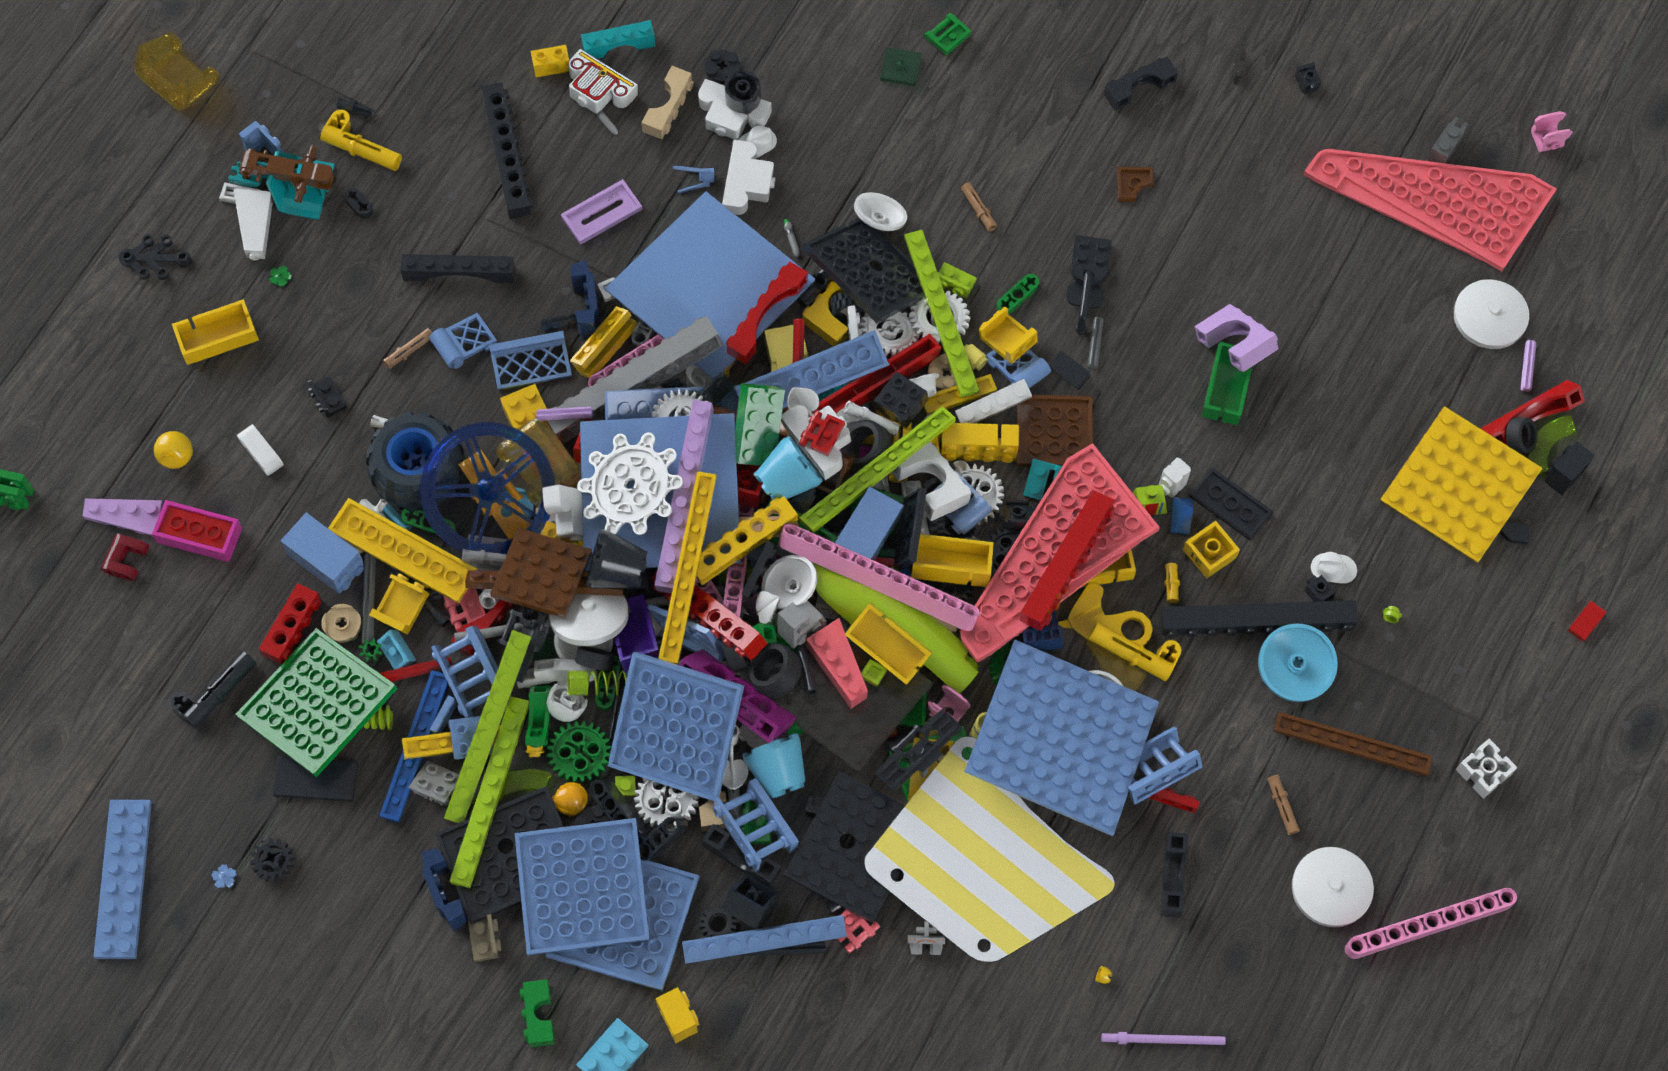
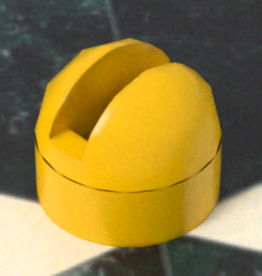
(1103, 974)

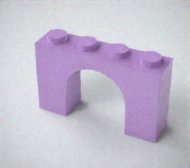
(1230, 322)

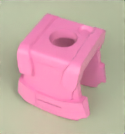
(1547, 126)
(950, 700)

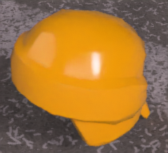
(570, 799)

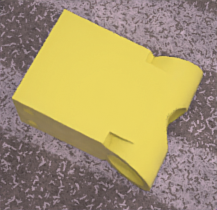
(780, 346)

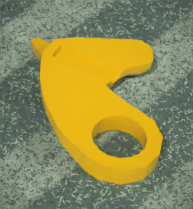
(1089, 611)

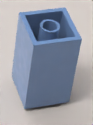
(870, 524)
(323, 553)

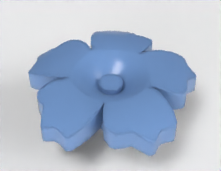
(224, 876)

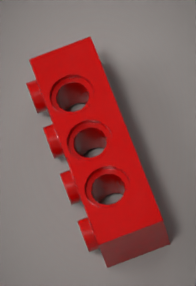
(299, 597)

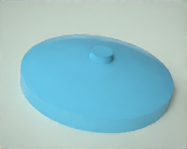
(1297, 662)

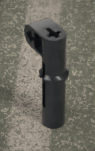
(213, 694)

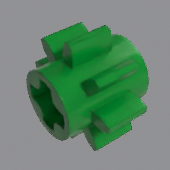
(368, 655)

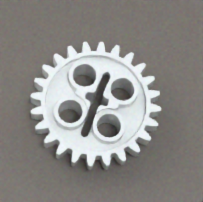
(986, 479)
(649, 795)

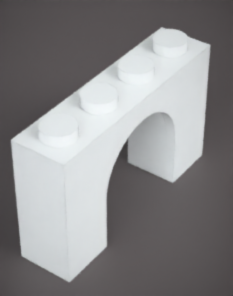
(950, 496)

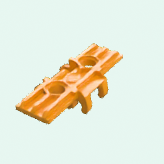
(508, 524)

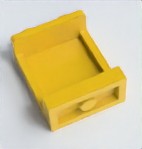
(1007, 336)
(401, 604)

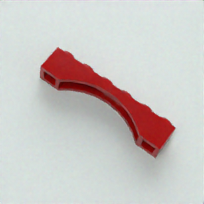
(787, 284)
(1558, 399)
(489, 620)

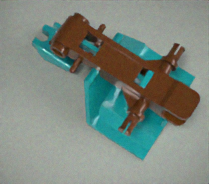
(294, 182)

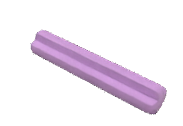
(1528, 365)
(564, 413)

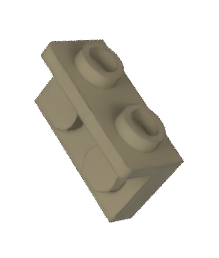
(484, 940)

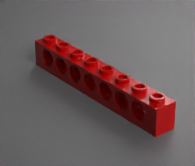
(722, 623)

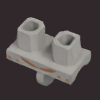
(935, 942)

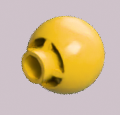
(173, 449)

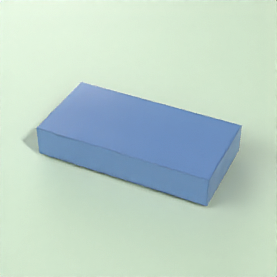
(443, 715)

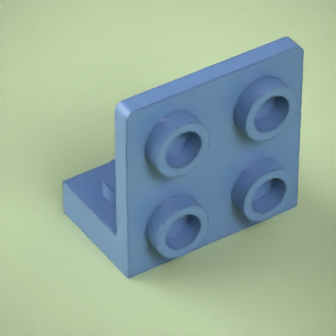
(257, 136)
(462, 734)

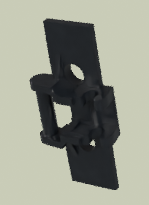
(535, 629)
(922, 754)

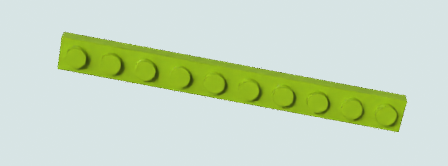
(941, 314)
(877, 469)
(487, 727)
(489, 792)

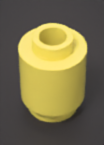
(976, 357)

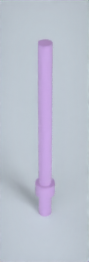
(1123, 1038)

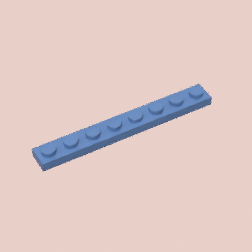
(764, 939)

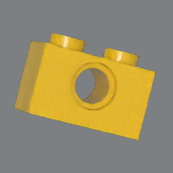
(550, 60)

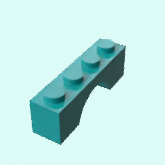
(637, 35)

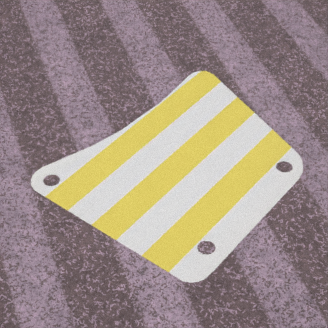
(982, 863)

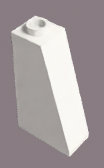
(254, 218)

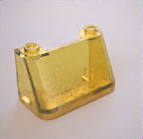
(172, 73)
(562, 464)

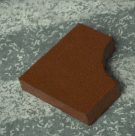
(1131, 181)

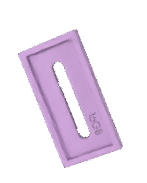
(596, 203)

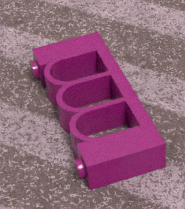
(755, 710)

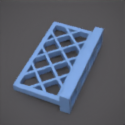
(526, 345)
(695, 636)

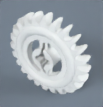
(921, 323)
(889, 330)
(679, 402)

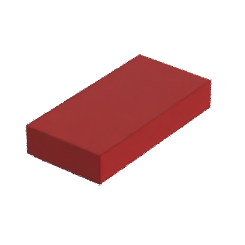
(1586, 621)

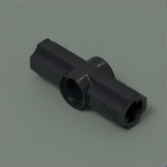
(808, 296)

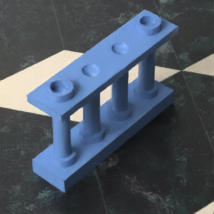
(482, 654)
(1169, 773)
(765, 809)

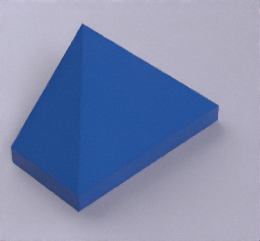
(1181, 516)

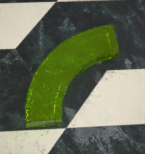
(1547, 437)
(523, 780)

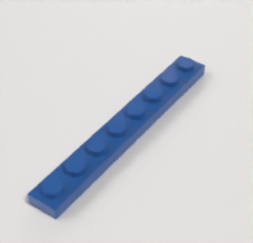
(408, 768)

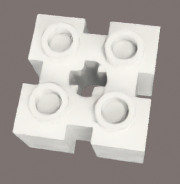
(1486, 757)

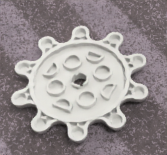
(620, 467)

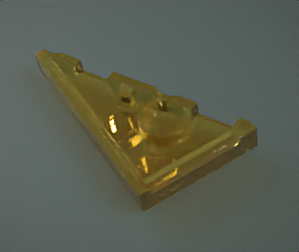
(1128, 675)

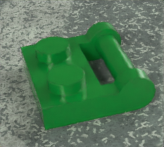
(951, 37)

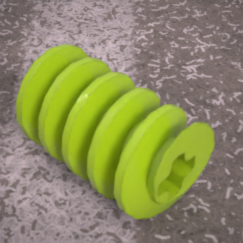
(381, 718)

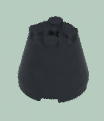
(615, 563)

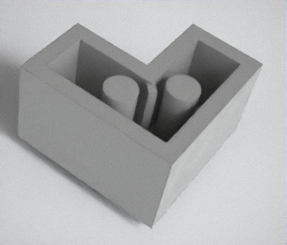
(798, 623)

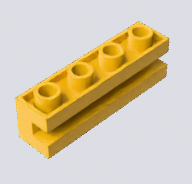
(604, 342)

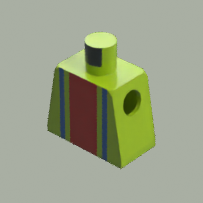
(1152, 499)

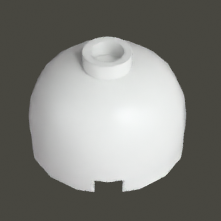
(563, 706)

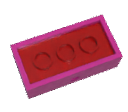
(197, 531)

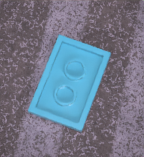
(613, 1050)

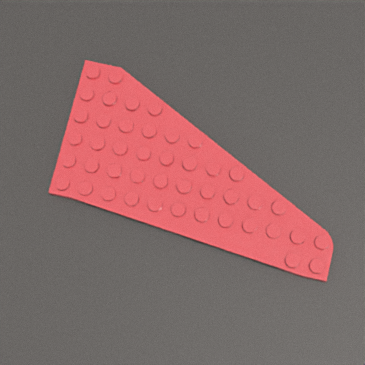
(1457, 204)
(1042, 537)

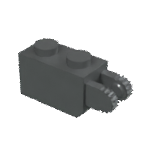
(1447, 142)

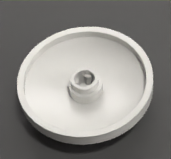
(1491, 314)
(591, 619)
(1332, 887)

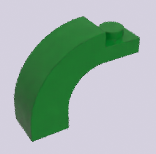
(539, 717)

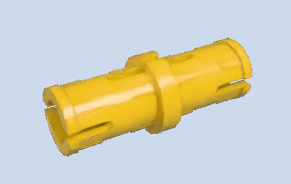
(1172, 583)

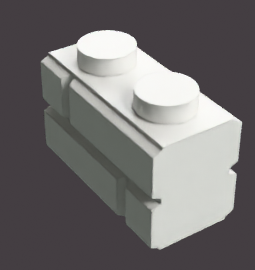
(1175, 477)

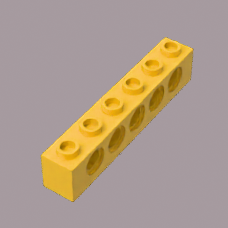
(722, 561)

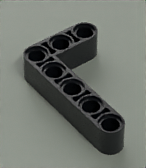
(623, 808)

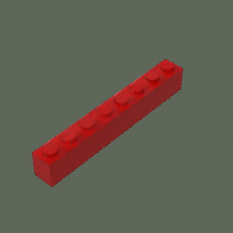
(870, 385)
(1067, 561)

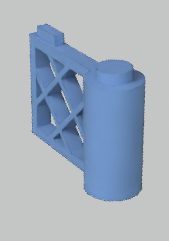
(449, 345)
(1030, 371)
(968, 516)

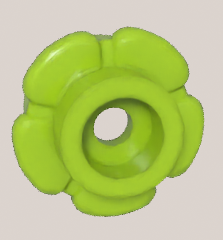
(1391, 614)

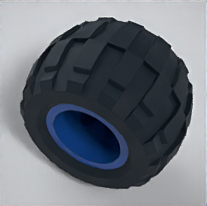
(404, 438)

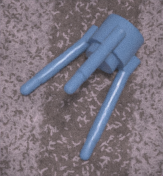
(705, 175)

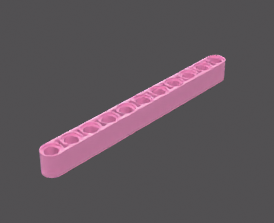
(878, 577)

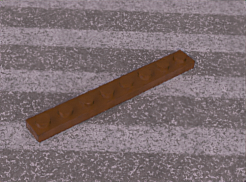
(486, 580)
(1353, 744)

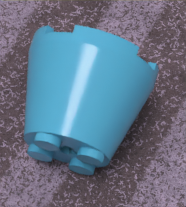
(787, 471)
(778, 765)

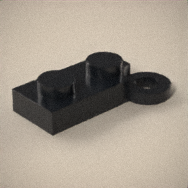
(716, 389)

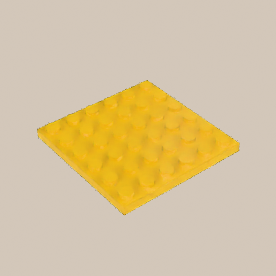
(1461, 484)

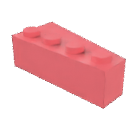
(838, 662)

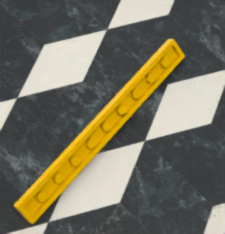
(687, 567)

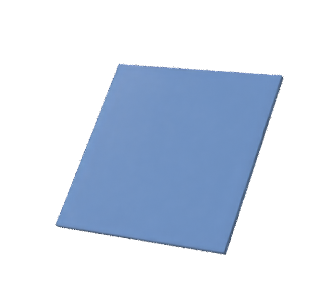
(703, 268)
(668, 433)
(1062, 737)

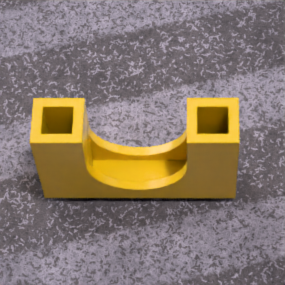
(822, 321)

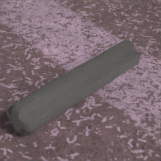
(1095, 343)

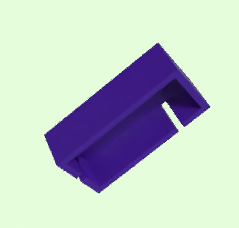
(637, 634)

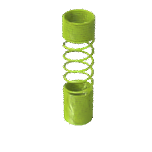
(579, 680)

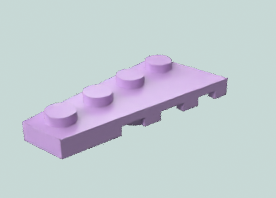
(125, 514)

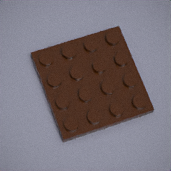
(1053, 428)
(541, 573)

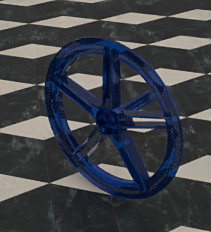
(487, 488)

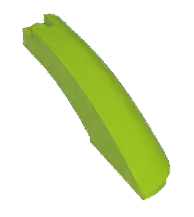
(949, 654)

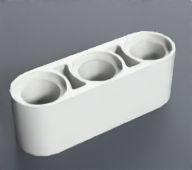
(260, 450)

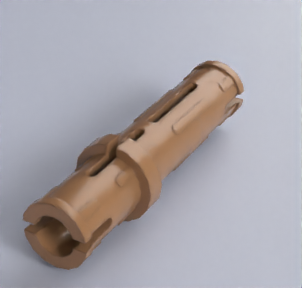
(982, 212)
(390, 361)
(1280, 797)

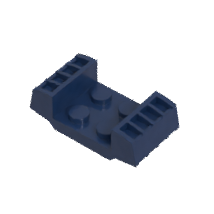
(583, 281)
(1047, 639)
(433, 867)

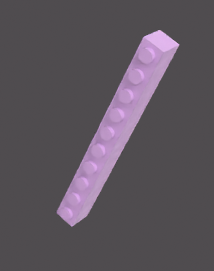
(690, 463)

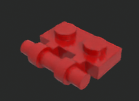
(826, 436)

